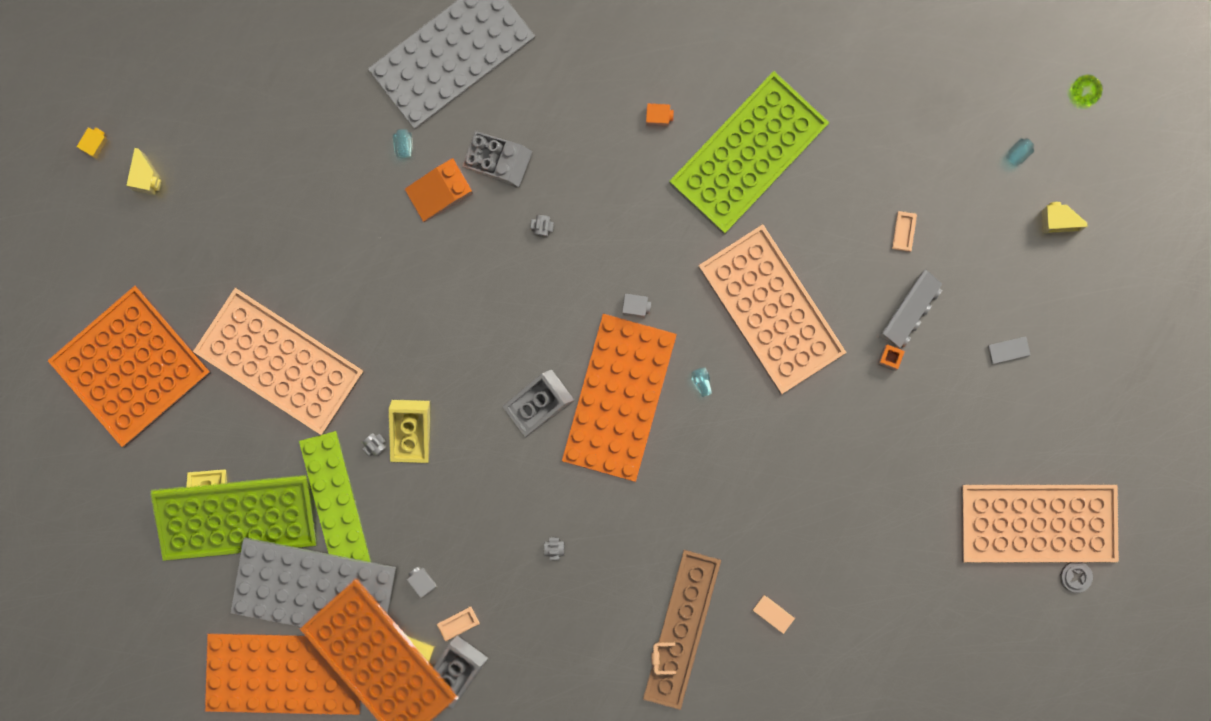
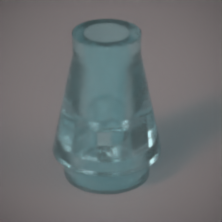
(702, 381)

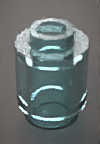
(402, 143)
(1020, 151)

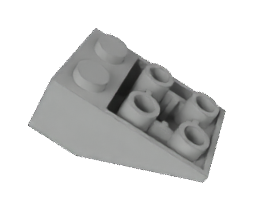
(497, 158)

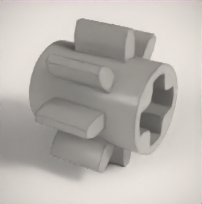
(541, 225)
(374, 444)
(554, 548)

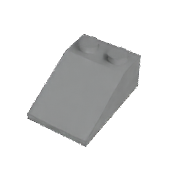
(538, 402)
(459, 666)

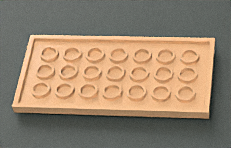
(772, 309)
(278, 361)
(1040, 523)

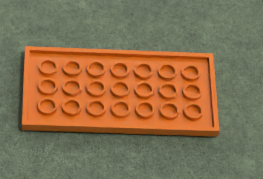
(619, 397)
(377, 658)
(273, 677)

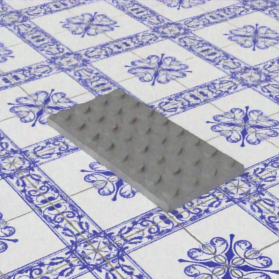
(450, 56)
(296, 583)

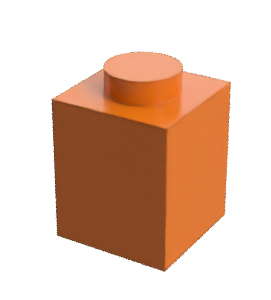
(659, 114)
(891, 357)

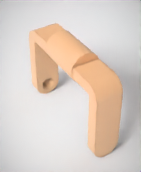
(655, 658)

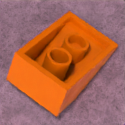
(438, 190)

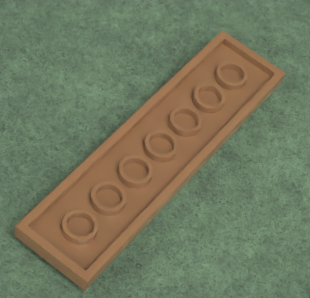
(683, 627)

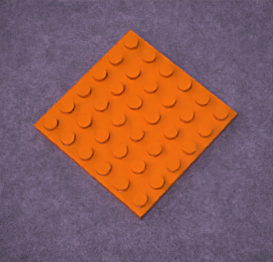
(128, 366)

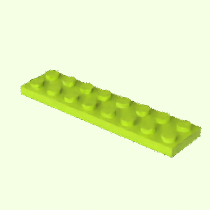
(334, 497)

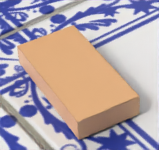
(904, 231)
(773, 614)
(458, 623)

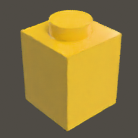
(92, 142)

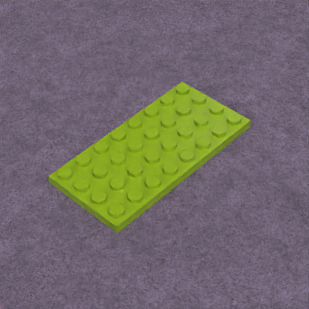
(749, 152)
(219, 516)

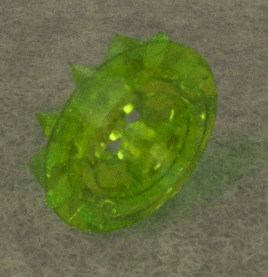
(1096, 89)

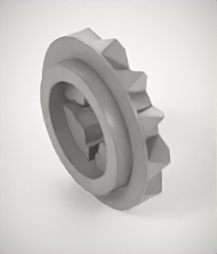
(1086, 578)

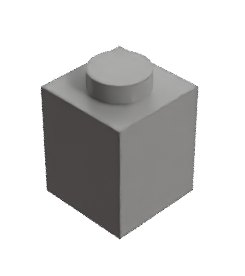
(636, 305)
(421, 581)

